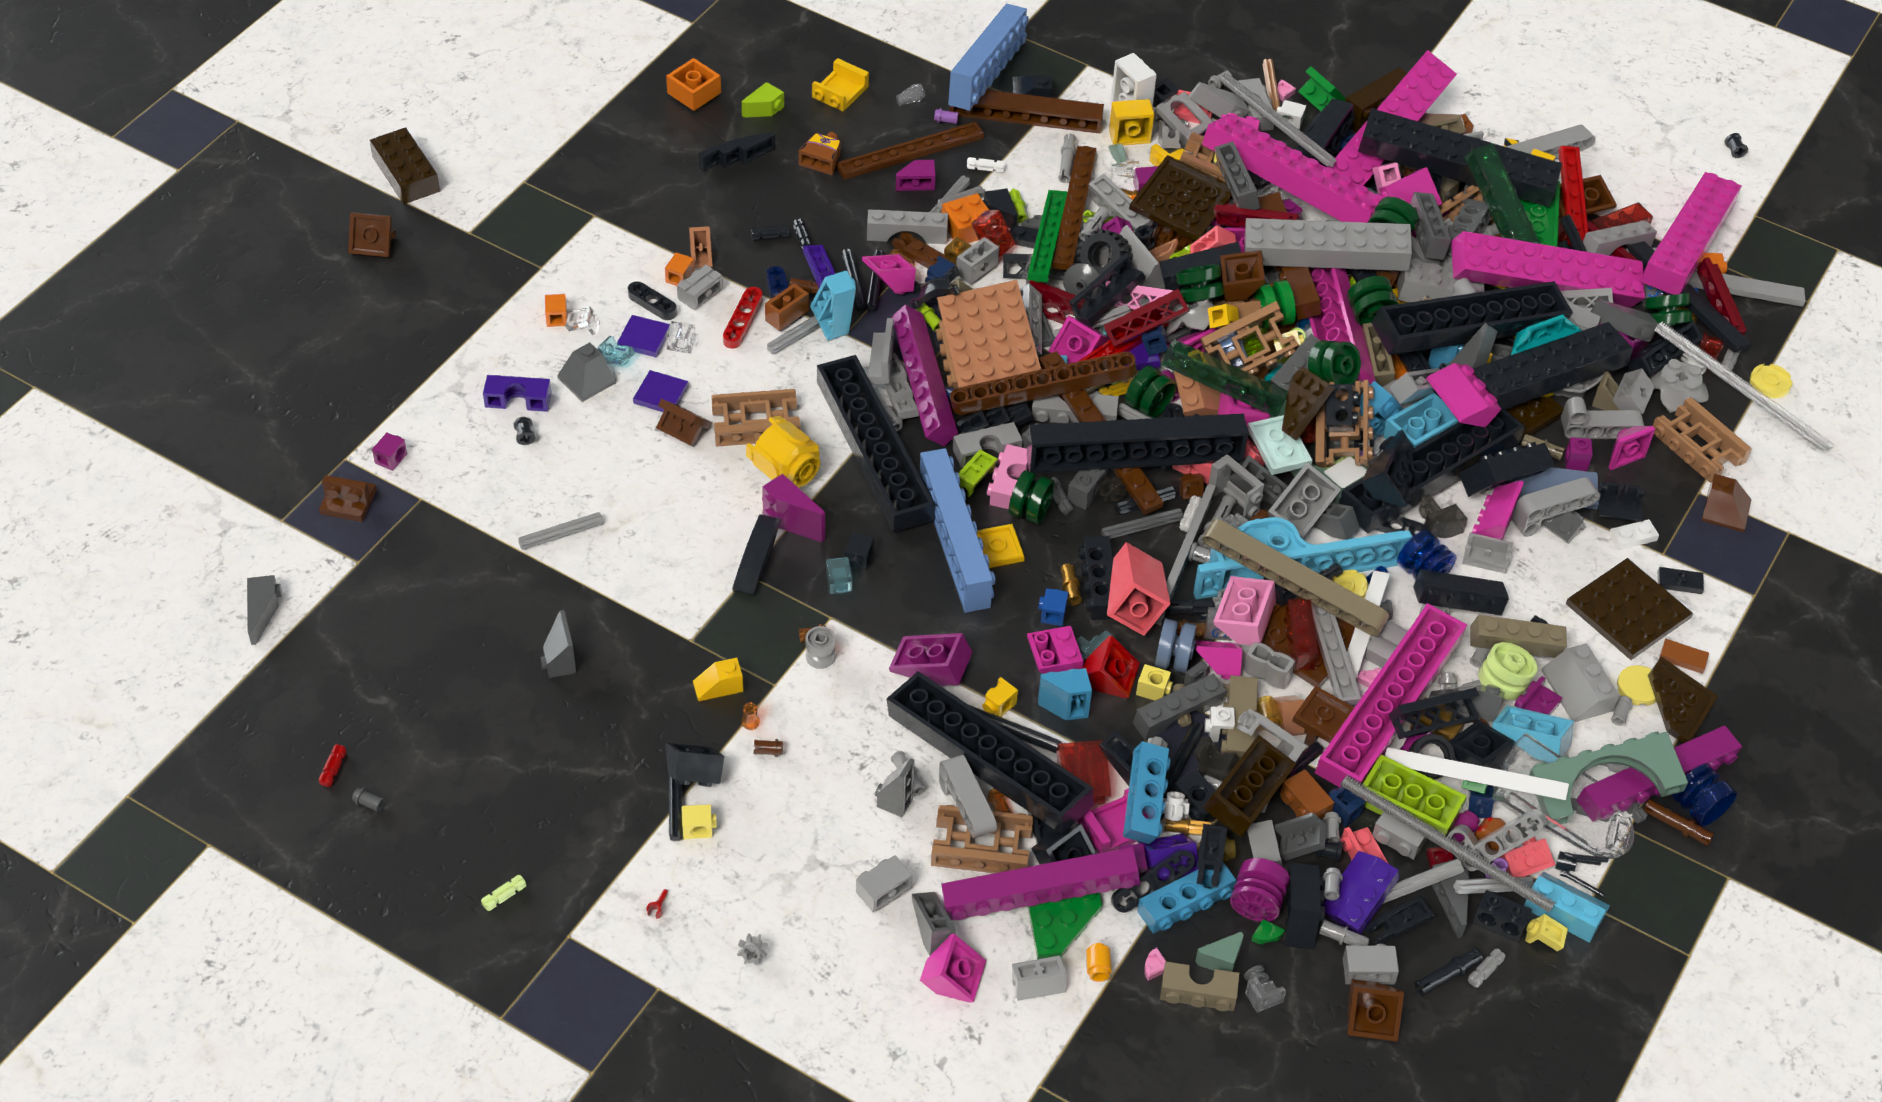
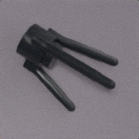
(1567, 862)

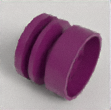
(1260, 889)

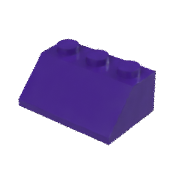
(1361, 891)

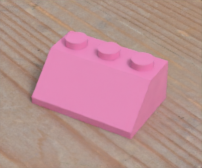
(1246, 609)

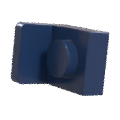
(1481, 804)

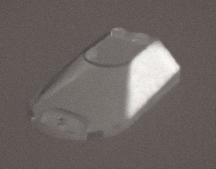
(1597, 838)

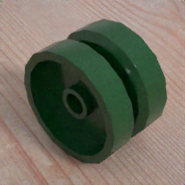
(1394, 211)
(1199, 281)
(1368, 296)
(1668, 308)
(1335, 361)
(1150, 392)
(1031, 497)

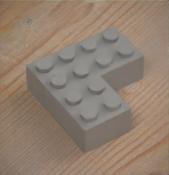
(1429, 280)

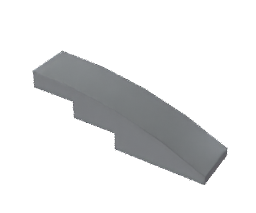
(900, 392)

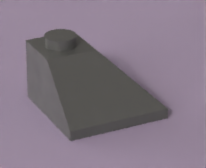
(586, 372)
(558, 649)

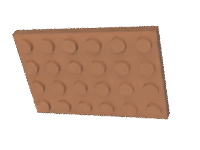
(988, 333)

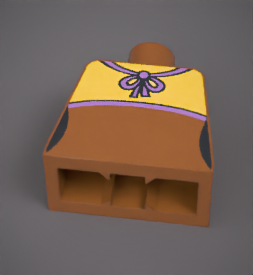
(821, 153)

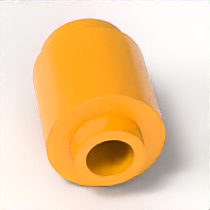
(1098, 962)

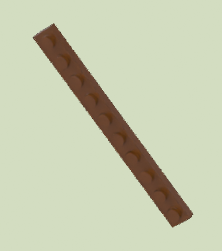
(1074, 208)
(1086, 411)

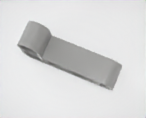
(1603, 424)
(1552, 502)
(959, 781)
(1500, 836)

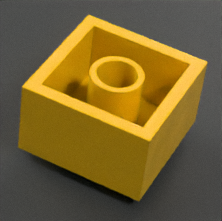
(1131, 122)

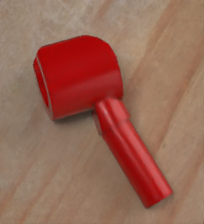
(657, 905)

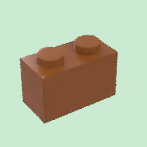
(786, 307)
(1306, 795)

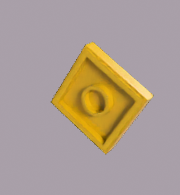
(1001, 545)

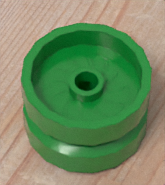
(1283, 295)

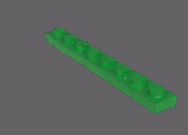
(1047, 236)

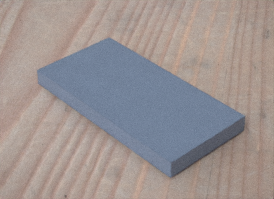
(1555, 477)

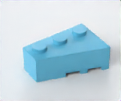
(834, 304)

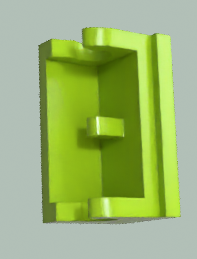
(975, 470)

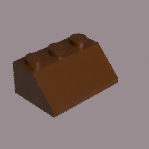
(1596, 196)

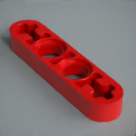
(739, 316)

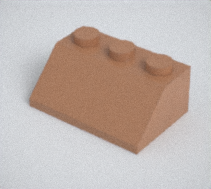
(1197, 397)

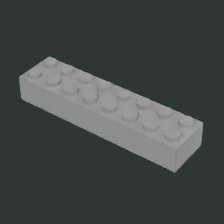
(1330, 244)

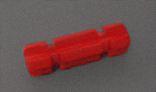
(332, 765)

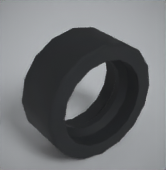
(1440, 741)

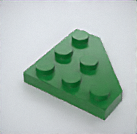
(1061, 922)

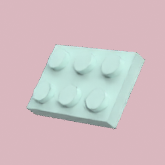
(1277, 448)

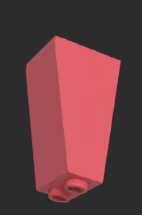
(1137, 589)

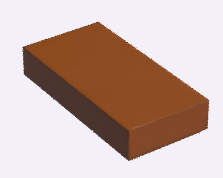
(1684, 656)

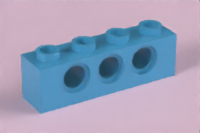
(1136, 825)
(1173, 895)

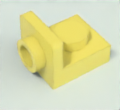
(1547, 931)

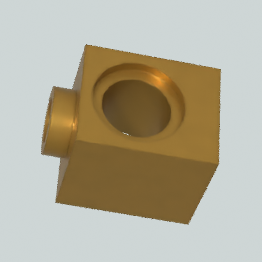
(954, 249)

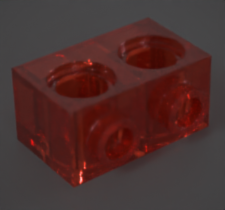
(993, 227)

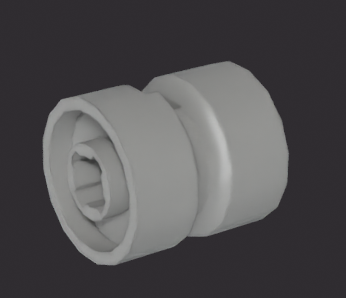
(820, 647)

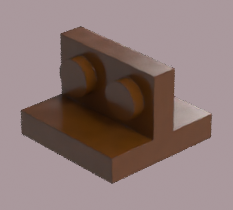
(370, 234)
(681, 422)
(346, 498)
(1321, 715)

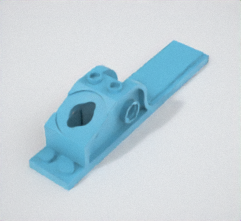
(1280, 534)

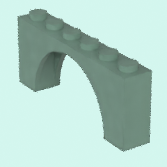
(1649, 755)

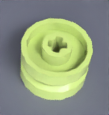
(1509, 669)

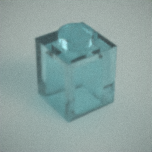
(839, 575)

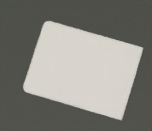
(1345, 472)

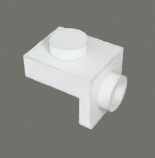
(1219, 719)

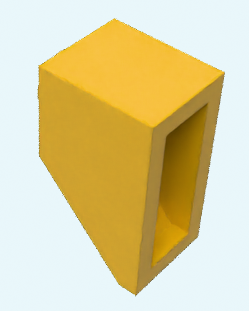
(719, 680)

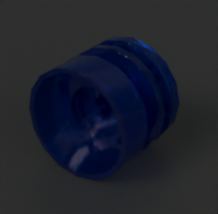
(1425, 553)
(1706, 795)

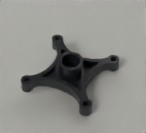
(935, 288)

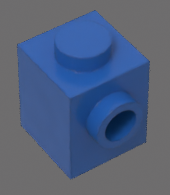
(1053, 606)

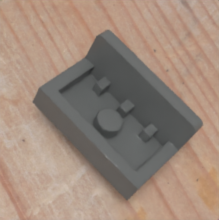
(1565, 525)
(1301, 836)

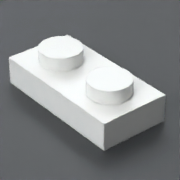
(1633, 534)

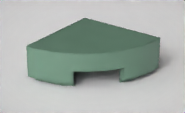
(1117, 152)

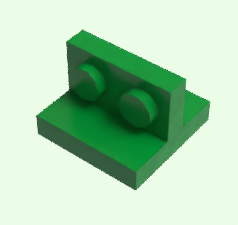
(1319, 90)

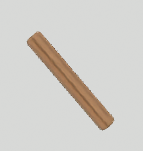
(1271, 84)

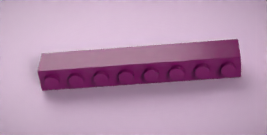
(924, 376)
(1631, 786)
(1040, 884)

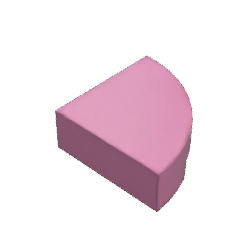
(1285, 90)
(1367, 677)
(1154, 964)

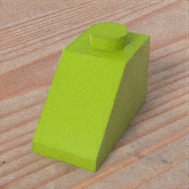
(763, 102)

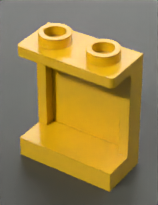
(842, 85)

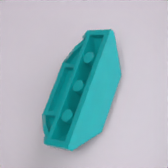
(1543, 333)

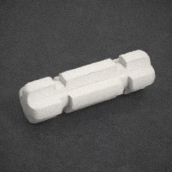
(986, 164)
(1189, 513)

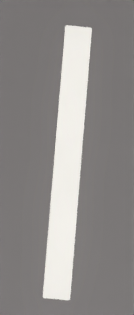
(1360, 639)
(1479, 774)

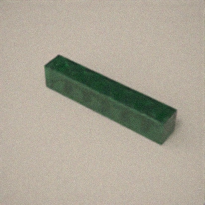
(1500, 194)
(1224, 378)

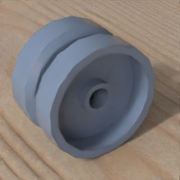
(1177, 646)

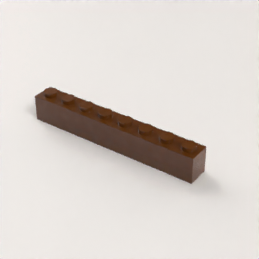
(1036, 111)
(1304, 291)

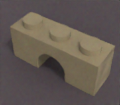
(1180, 988)

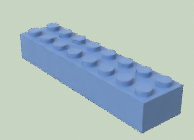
(987, 56)
(957, 531)

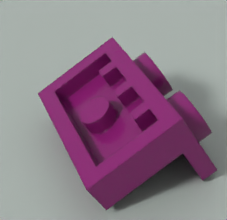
(1539, 698)

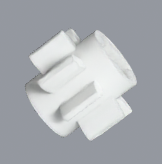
(1175, 806)

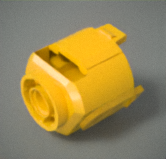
(785, 451)

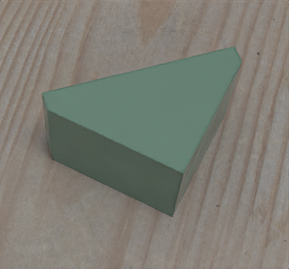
(1220, 954)

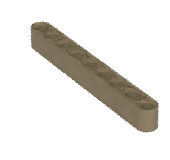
(1295, 577)

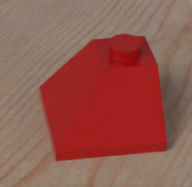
(1111, 668)

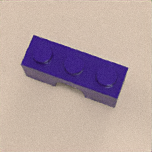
(501, 389)

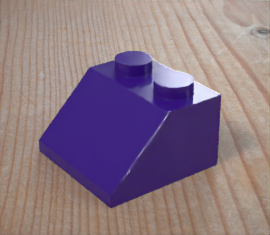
(1164, 846)

